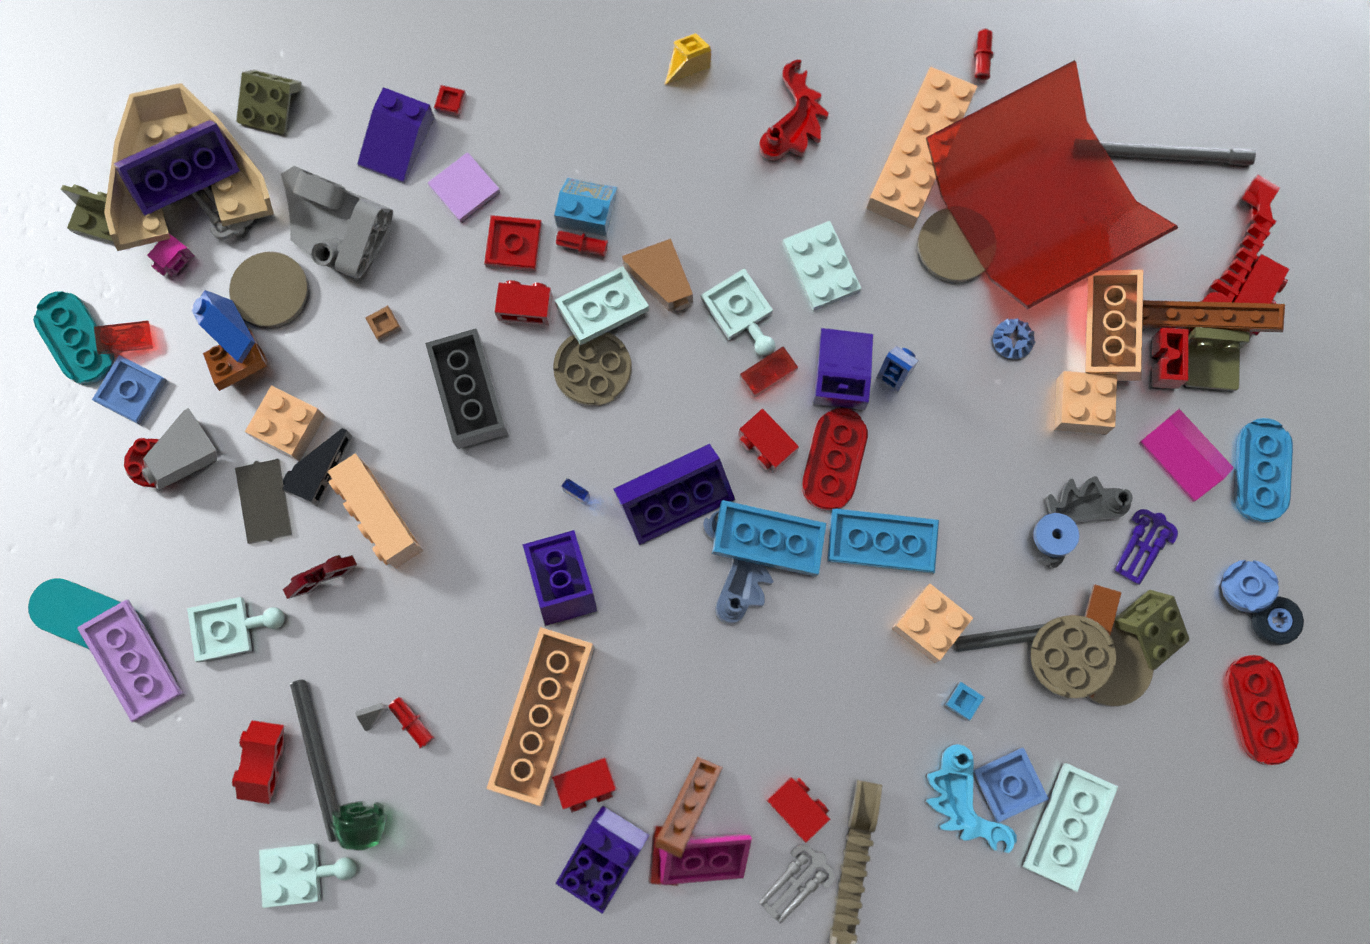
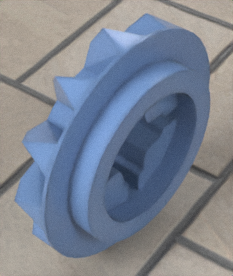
(1004, 344)

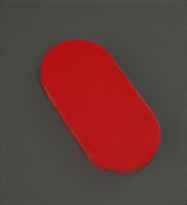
(834, 459)
(1261, 710)

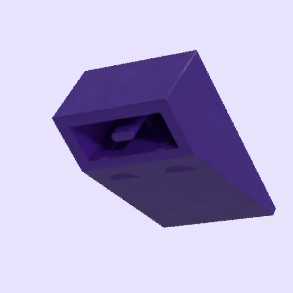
(843, 369)
(602, 859)

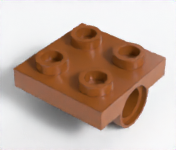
(227, 370)

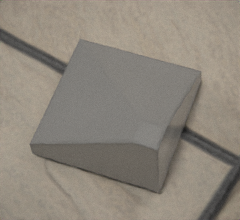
(371, 715)

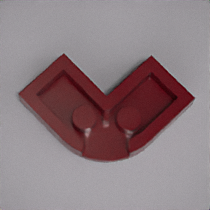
(310, 579)

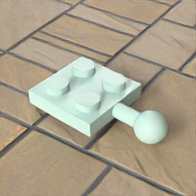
(738, 307)
(223, 628)
(294, 874)

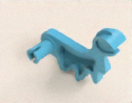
(956, 800)

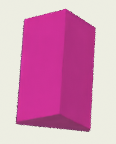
(1187, 455)
(707, 860)

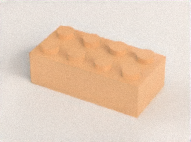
(1115, 324)
(375, 511)

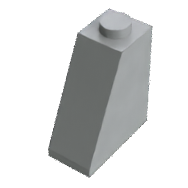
(178, 452)

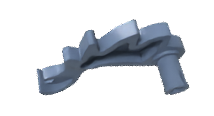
(741, 584)

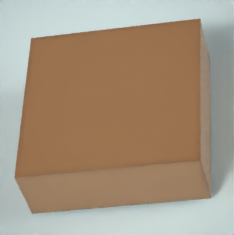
(383, 323)

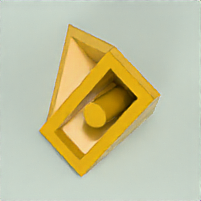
(688, 58)

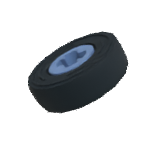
(1284, 633)

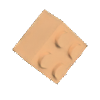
(1085, 402)
(285, 423)
(932, 623)

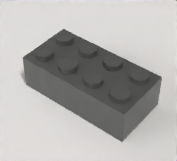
(466, 388)

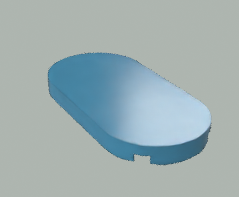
(1263, 470)

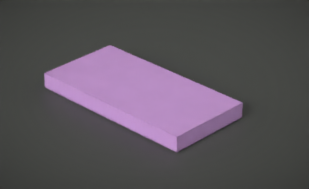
(130, 660)

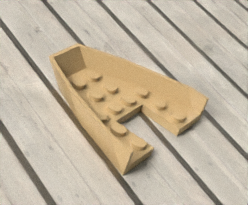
(157, 116)

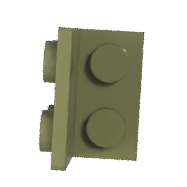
(265, 100)
(88, 213)
(1215, 358)
(1157, 626)

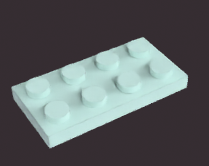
(1070, 827)

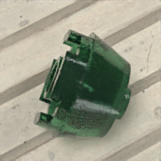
(358, 825)

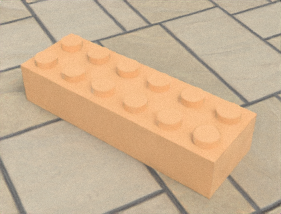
(909, 168)
(541, 717)

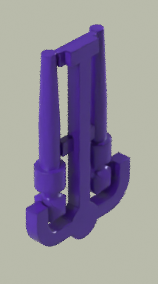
(1157, 520)

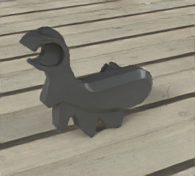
(1087, 505)

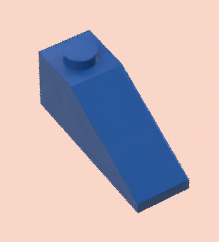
(224, 324)
(897, 367)

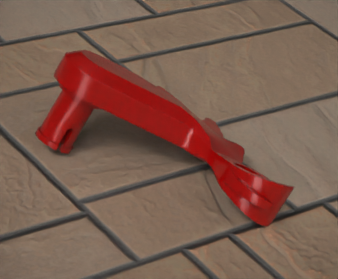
(801, 122)

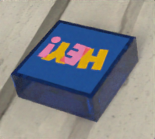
(576, 491)

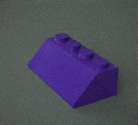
(177, 167)
(674, 493)

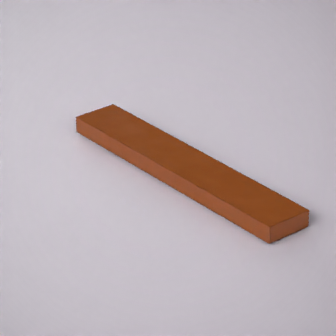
(1215, 315)

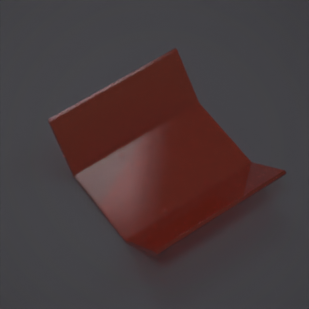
(1039, 190)

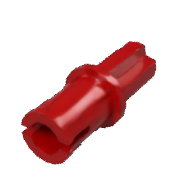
(983, 54)
(581, 243)
(410, 722)

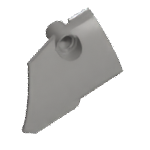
(334, 218)

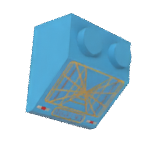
(585, 206)

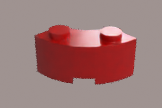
(257, 769)

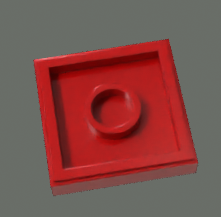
(513, 243)

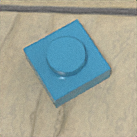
(964, 701)

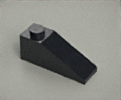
(310, 475)

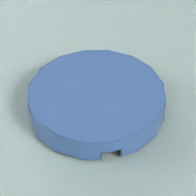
(1250, 586)

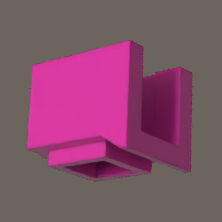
(169, 256)

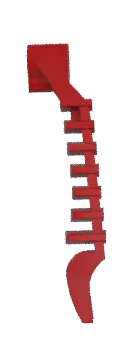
(1259, 195)

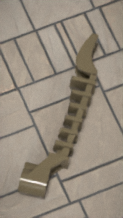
(861, 824)

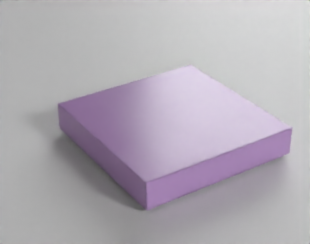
(464, 187)

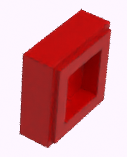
(450, 100)

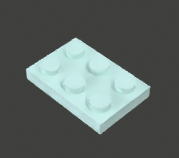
(821, 265)
(601, 305)

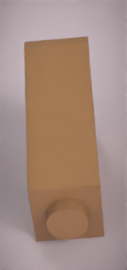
(660, 274)

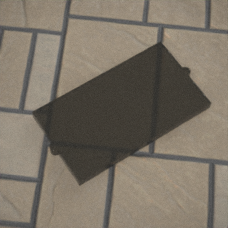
(263, 501)

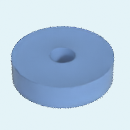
(1064, 526)

